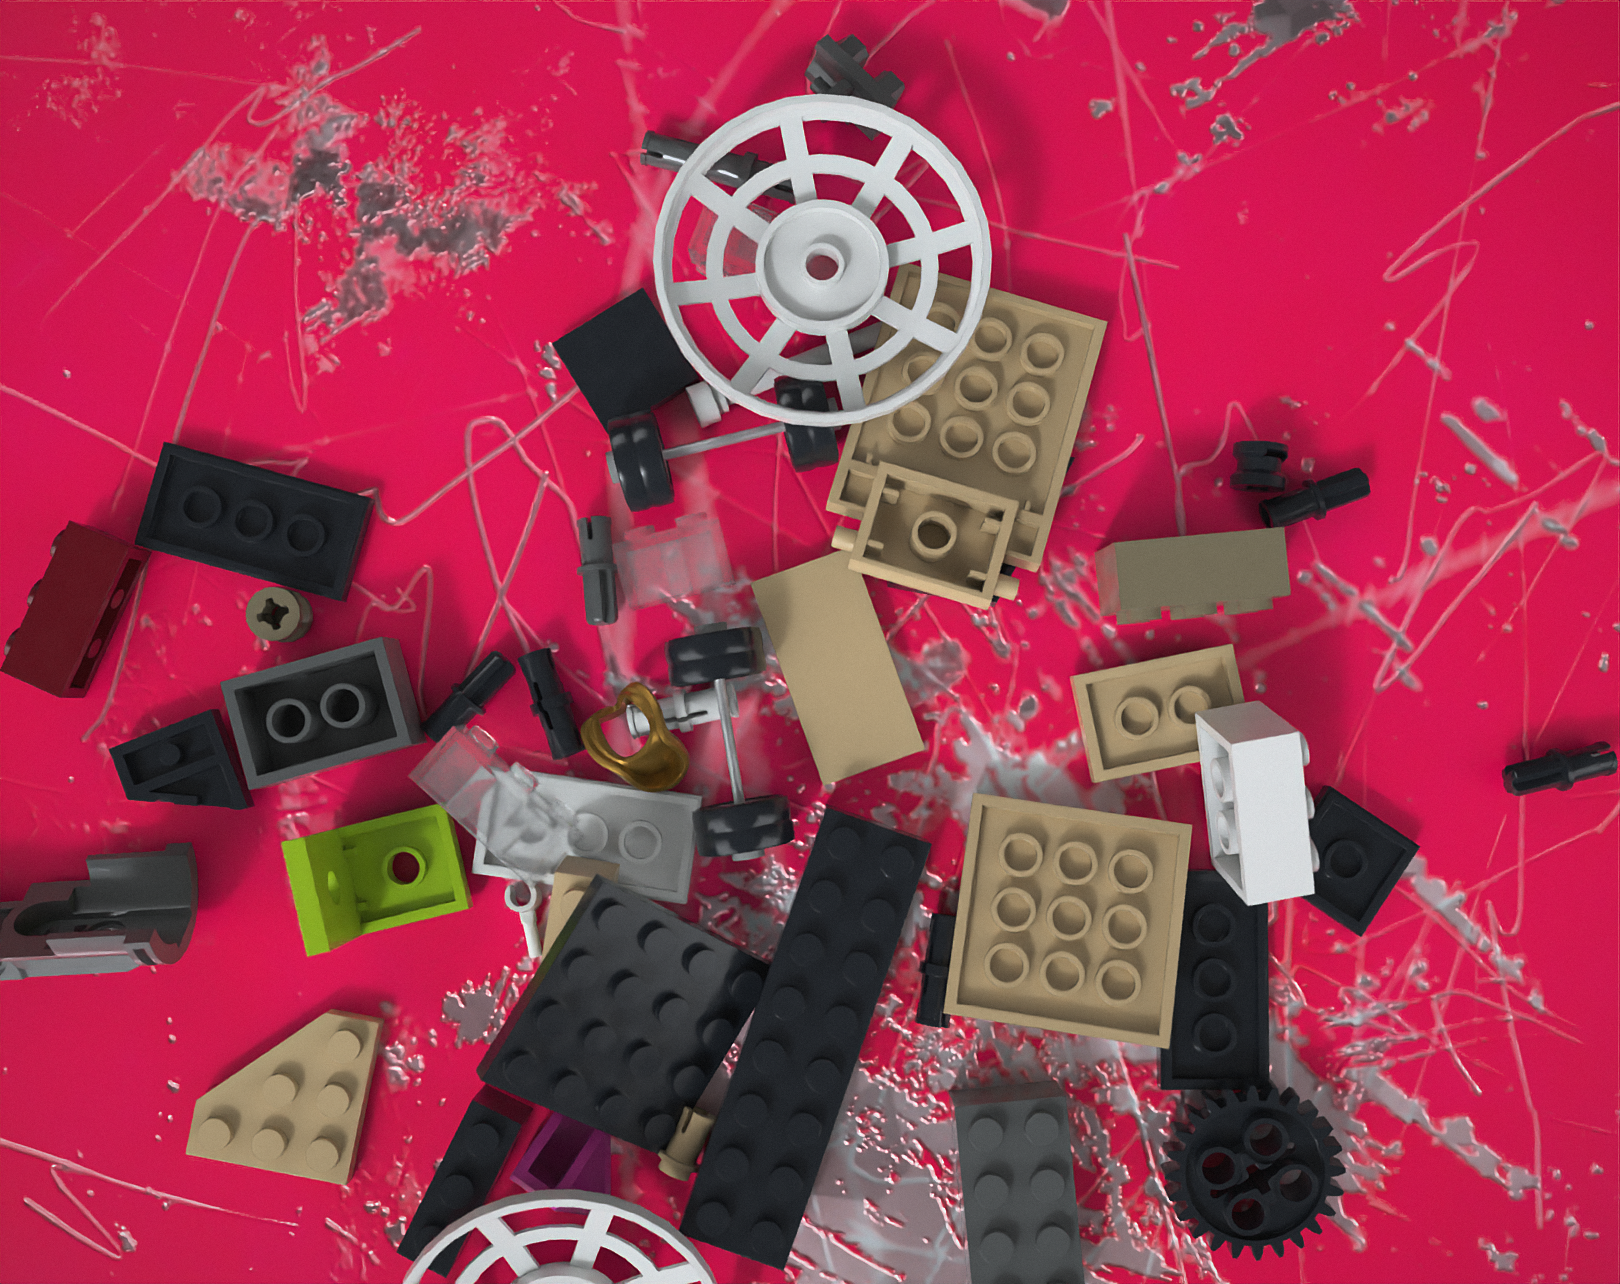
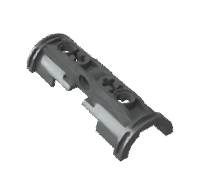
(124, 917)

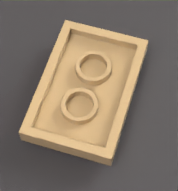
(1145, 711)

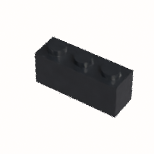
(466, 1174)

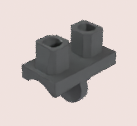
(840, 71)

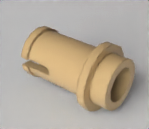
(686, 1143)

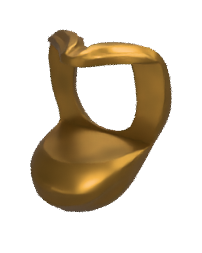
(658, 763)

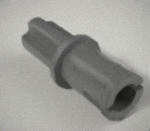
(598, 570)

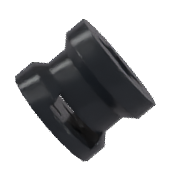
(1259, 466)

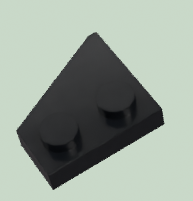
(184, 765)

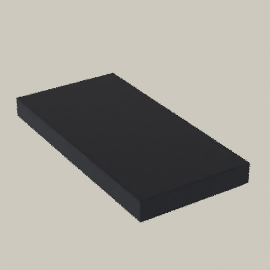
(254, 522)
(1219, 991)

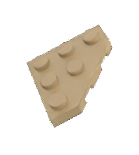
(296, 1104)

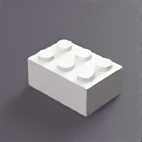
(1257, 802)

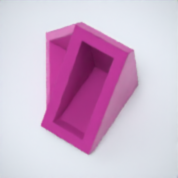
(566, 1157)

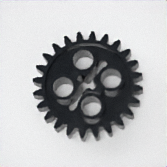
(1277, 1208)

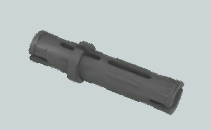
(730, 170)

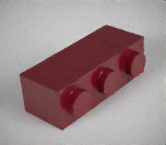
(74, 610)

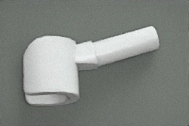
(527, 917)

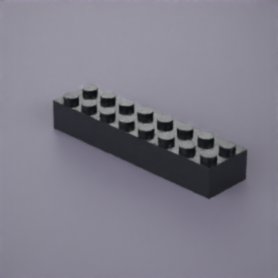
(804, 1037)

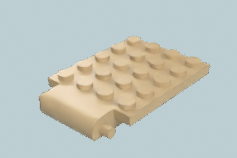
(975, 459)

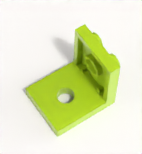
(348, 883)

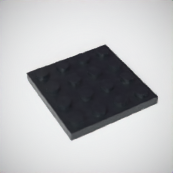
(626, 1017)

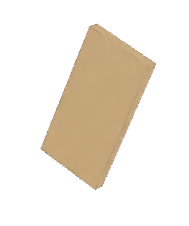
(837, 666)

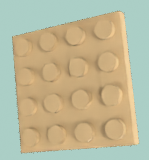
(1069, 920)

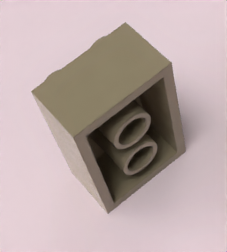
(1192, 575)

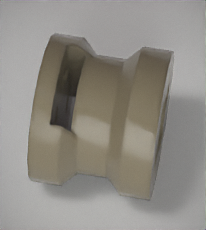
(293, 614)

